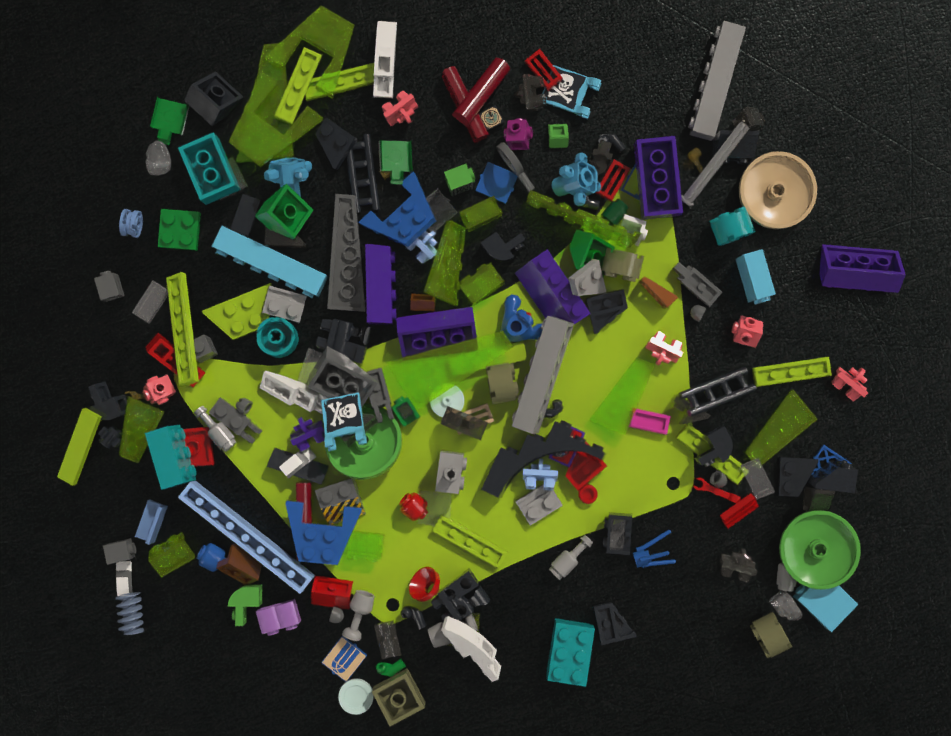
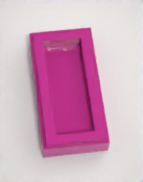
(650, 421)

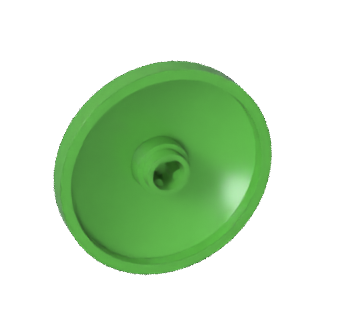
(373, 458)
(819, 549)

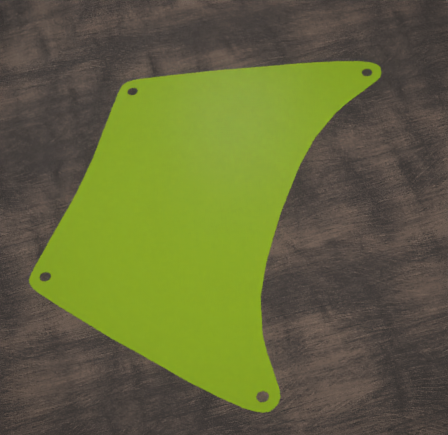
(589, 371)

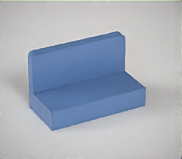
(151, 521)

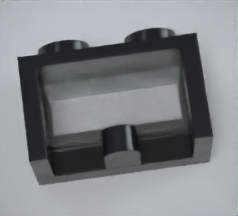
(619, 533)

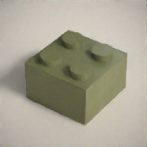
(398, 697)

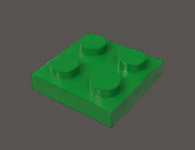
(179, 229)

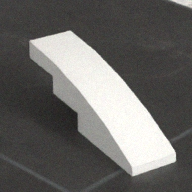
(292, 391)

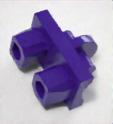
(305, 430)

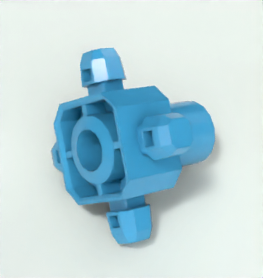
(289, 172)
(577, 179)

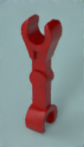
(717, 491)

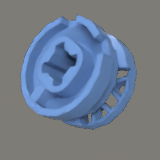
(131, 223)

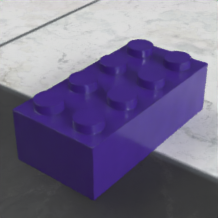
(658, 177)

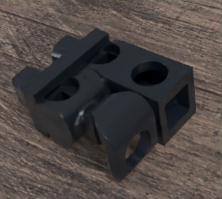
(339, 338)
(453, 596)

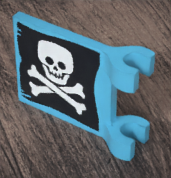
(571, 91)
(343, 417)

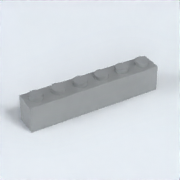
(717, 80)
(542, 374)

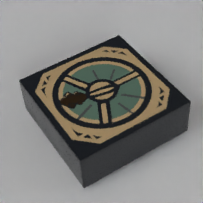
(491, 118)

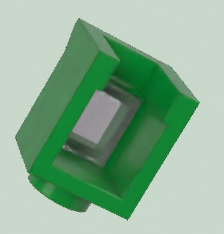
(405, 411)

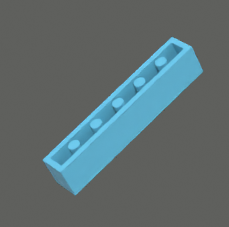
(270, 261)

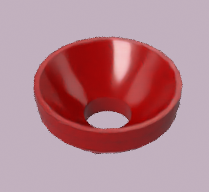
(420, 583)

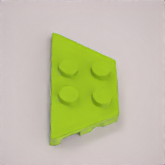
(240, 314)

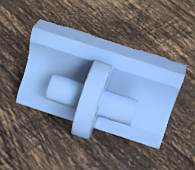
(426, 244)
(540, 472)

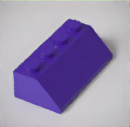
(861, 268)
(379, 284)
(551, 289)
(435, 330)

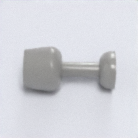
(361, 604)
(437, 636)

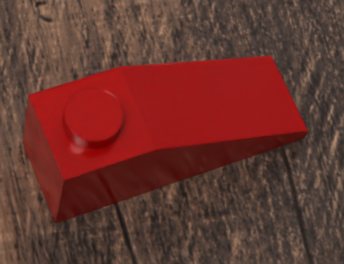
(164, 352)

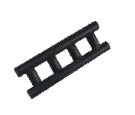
(371, 181)
(714, 402)

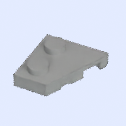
(588, 280)

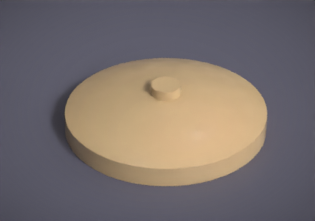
(778, 190)

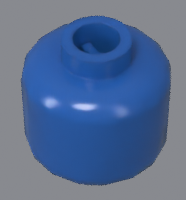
(210, 556)

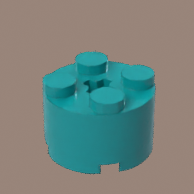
(732, 226)
(267, 341)

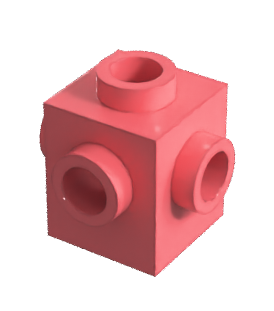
(747, 331)
(158, 389)

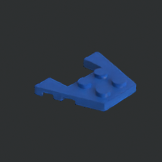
(407, 220)
(318, 541)

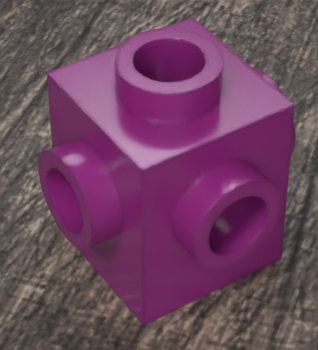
(518, 134)

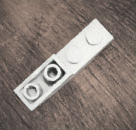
(384, 59)
(472, 643)

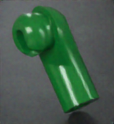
(390, 669)

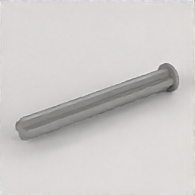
(715, 163)

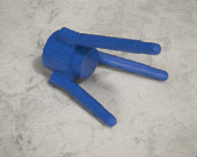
(643, 557)

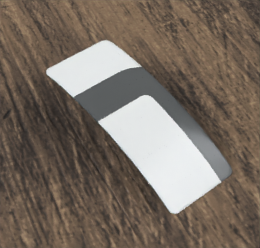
(296, 462)
(124, 577)

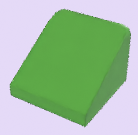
(558, 136)

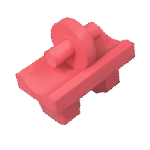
(400, 111)
(663, 351)
(857, 388)

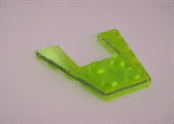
(327, 33)
(258, 138)

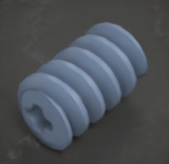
(130, 613)

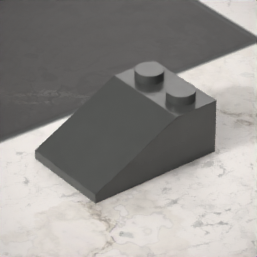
(339, 376)

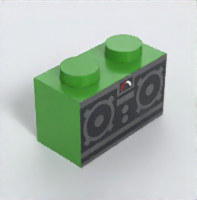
(459, 179)

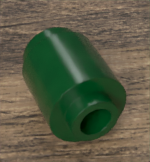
(615, 212)

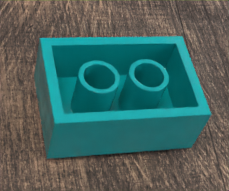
(209, 168)
(171, 456)
(570, 652)

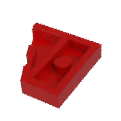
(584, 469)

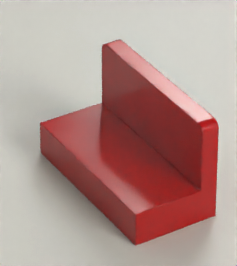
(331, 592)

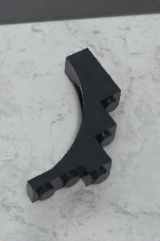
(509, 464)

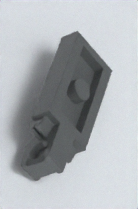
(697, 284)

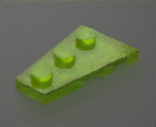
(138, 420)

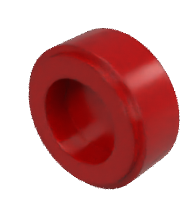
(588, 494)

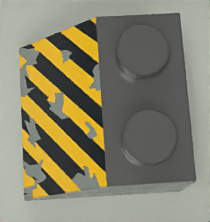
(336, 496)

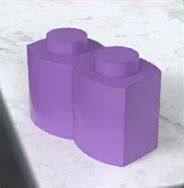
(278, 617)

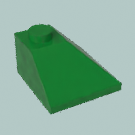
(284, 212)
(586, 247)

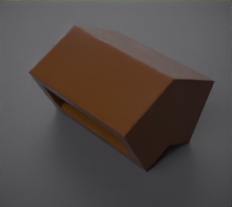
(422, 303)

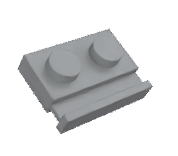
(284, 304)
(538, 504)

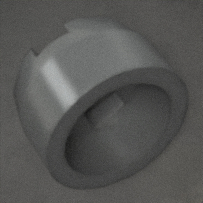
(697, 312)
(244, 405)
(718, 479)
(337, 615)

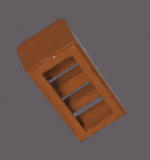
(660, 294)

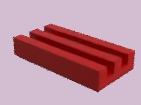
(553, 82)
(620, 166)
(739, 510)

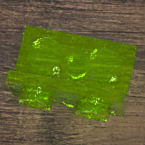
(170, 555)

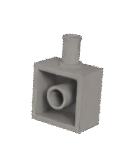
(449, 472)

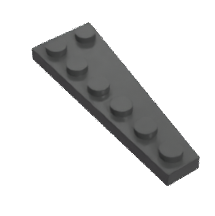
(346, 272)

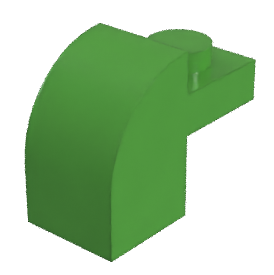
(244, 597)

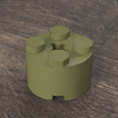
(623, 264)
(501, 383)
(772, 634)

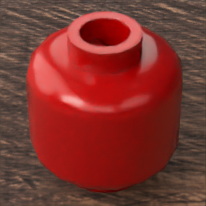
(413, 506)

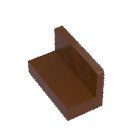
(240, 565)

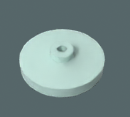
(452, 398)
(355, 696)

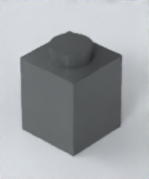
(109, 286)
(204, 348)
(119, 551)

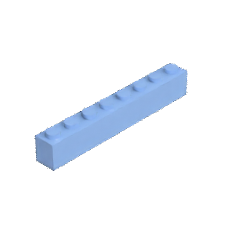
(246, 536)

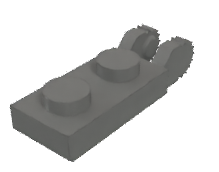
(380, 395)
(233, 419)

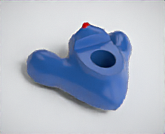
(518, 324)

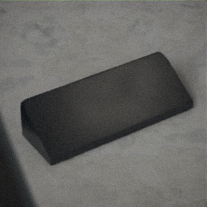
(313, 471)

